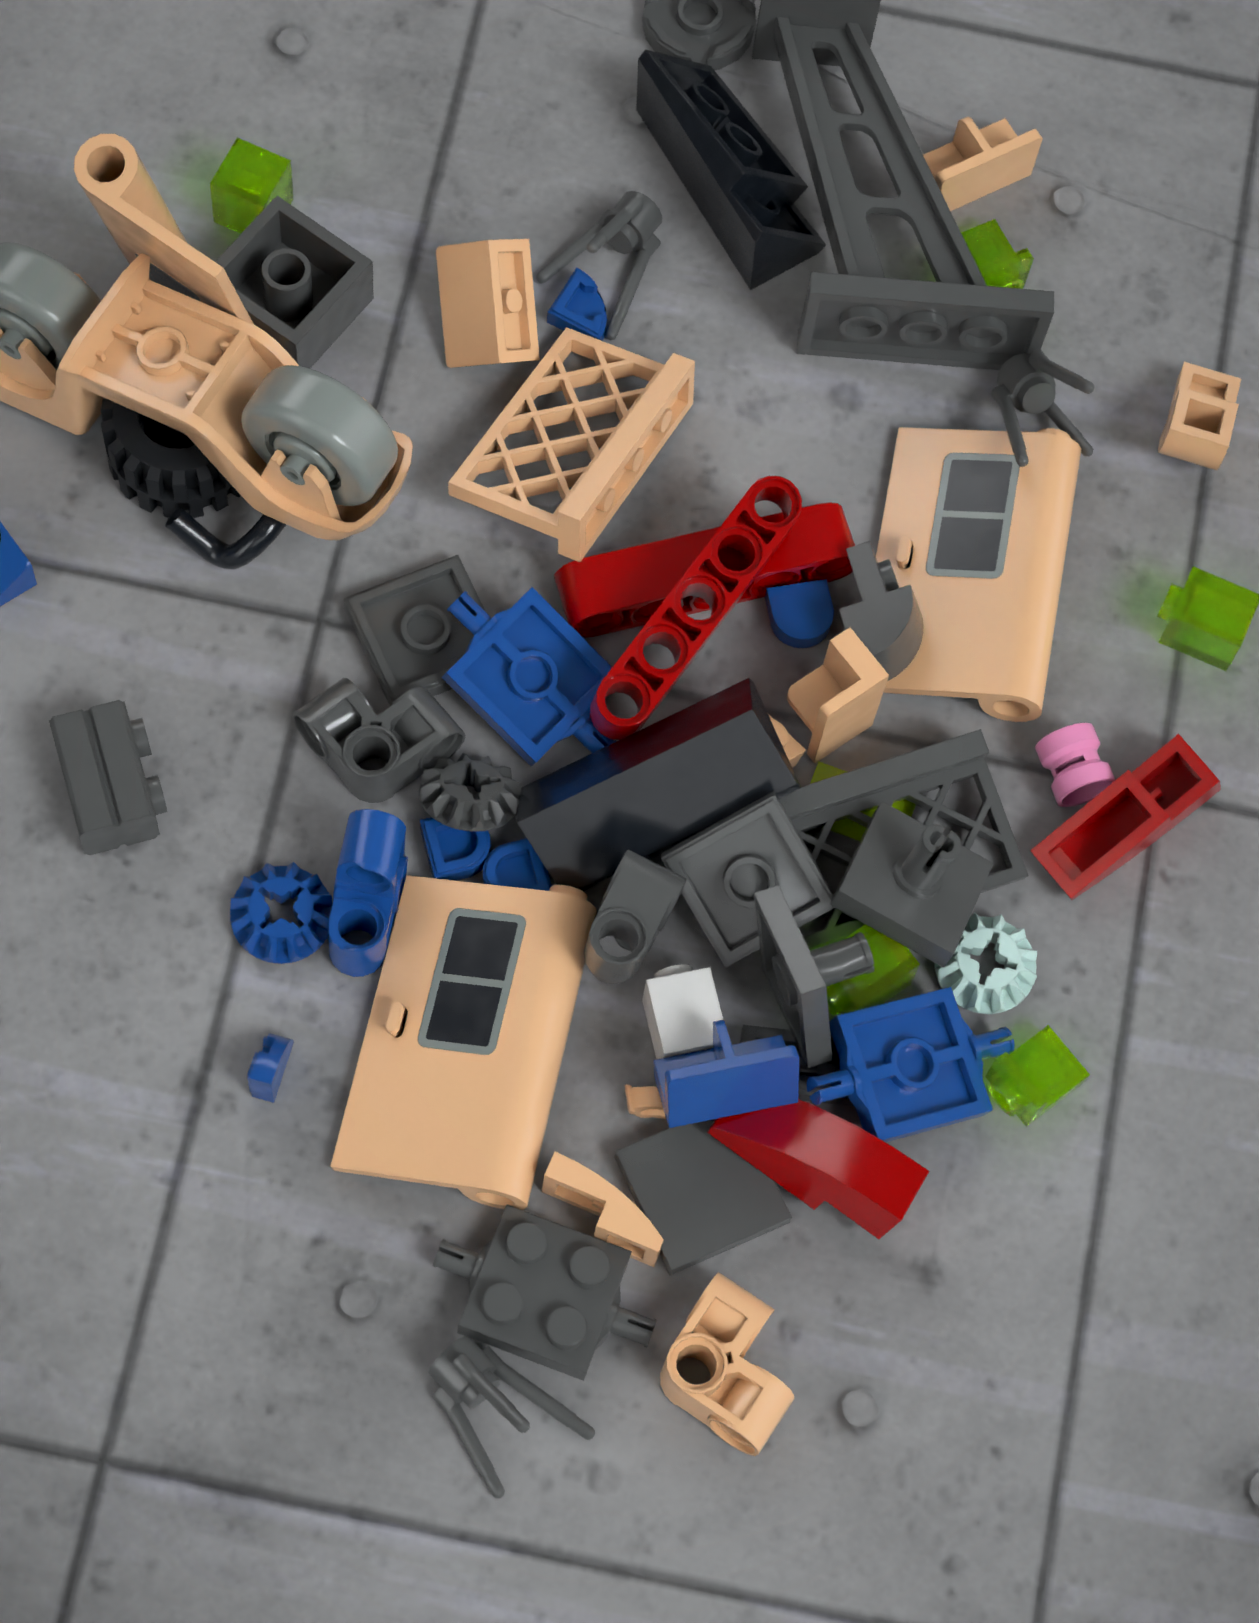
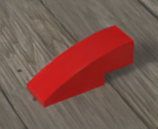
(1127, 817)
(826, 1160)

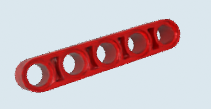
(713, 583)
(629, 584)

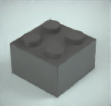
(298, 280)

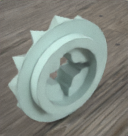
(1003, 987)

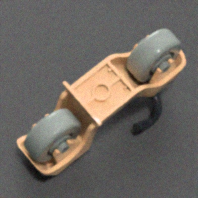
(275, 430)

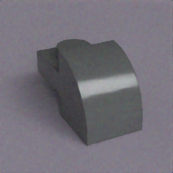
(888, 616)

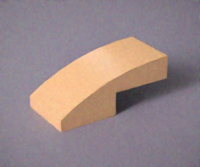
(619, 1218)

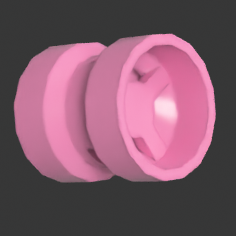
(1074, 764)

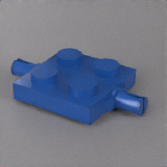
(528, 675)
(910, 1065)

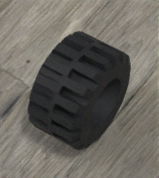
(159, 473)

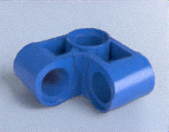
(367, 889)

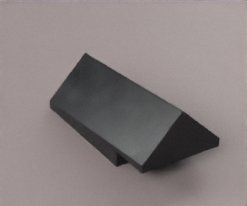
(726, 166)
(655, 787)

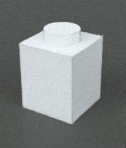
(681, 1010)

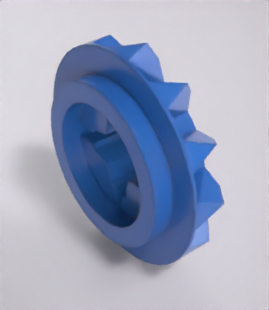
(282, 940)

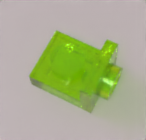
(996, 258)
(1035, 1076)

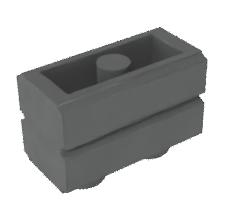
(106, 777)

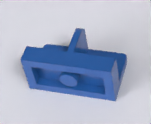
(727, 1078)

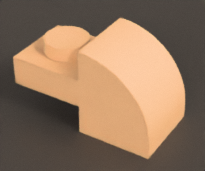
(1200, 416)

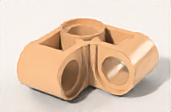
(740, 1398)

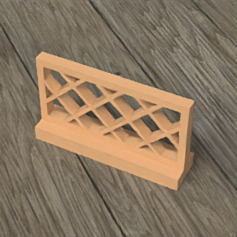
(613, 469)

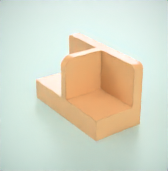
(982, 160)
(487, 302)
(839, 695)

